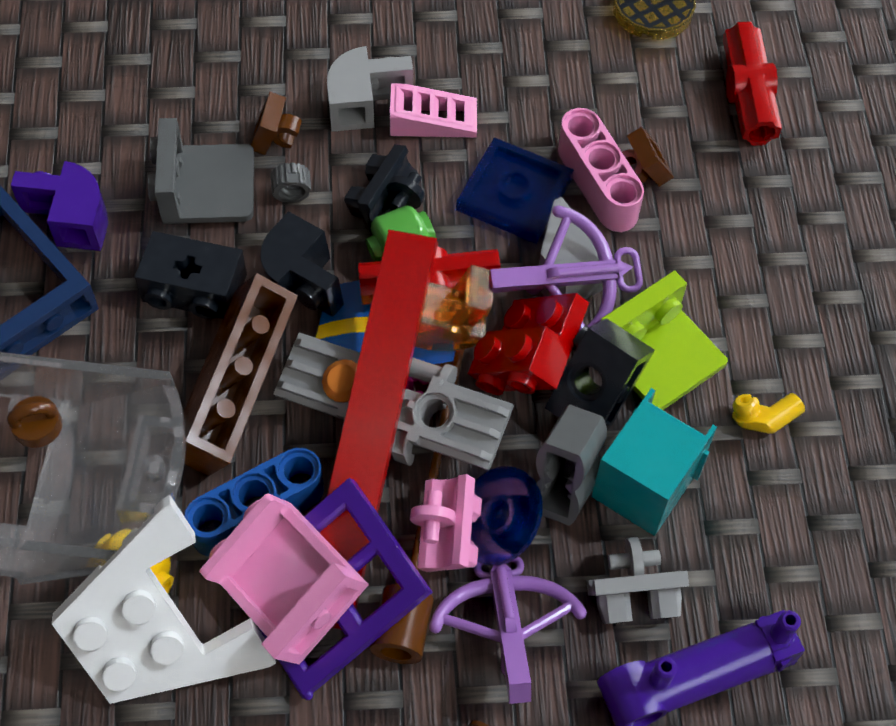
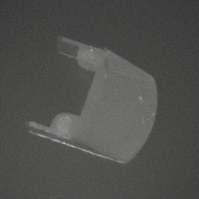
(104, 470)

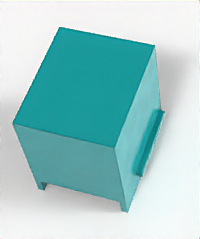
(650, 465)

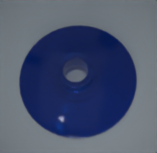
(508, 514)

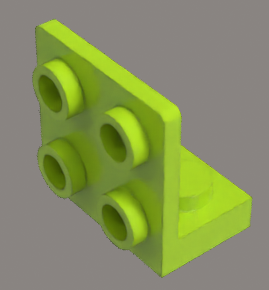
(682, 351)

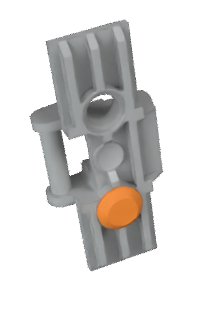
(323, 377)

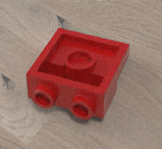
(531, 346)

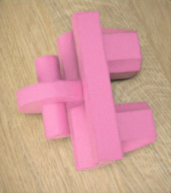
(447, 524)

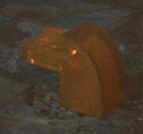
(457, 315)

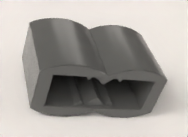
(570, 463)

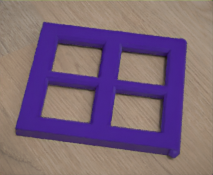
(359, 632)

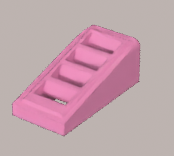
(419, 99)

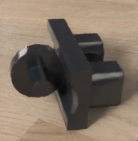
(390, 186)

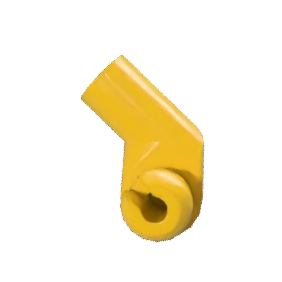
(766, 419)

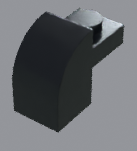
(295, 258)

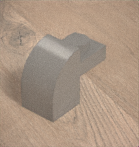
(357, 81)

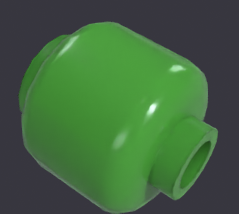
(402, 219)

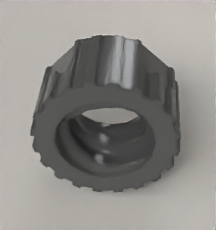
(290, 182)

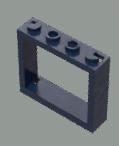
(53, 312)

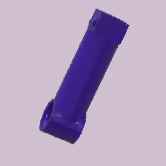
(646, 691)

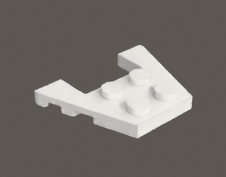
(132, 631)

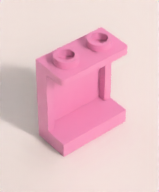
(284, 577)

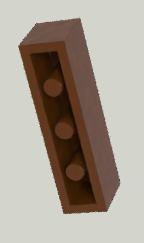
(234, 372)

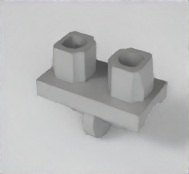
(662, 588)

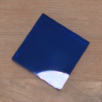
(514, 190)

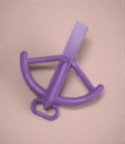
(552, 275)
(502, 584)

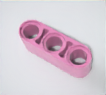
(600, 169)

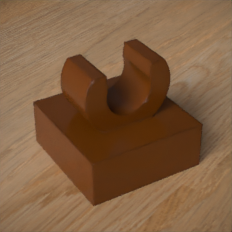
(274, 125)
(648, 158)

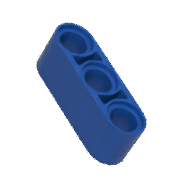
(271, 477)

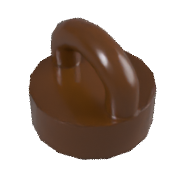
(35, 421)

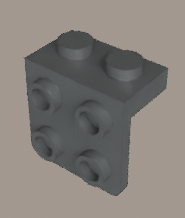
(200, 180)

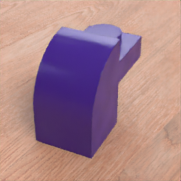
(71, 202)

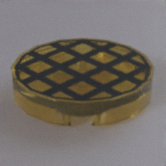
(654, 17)

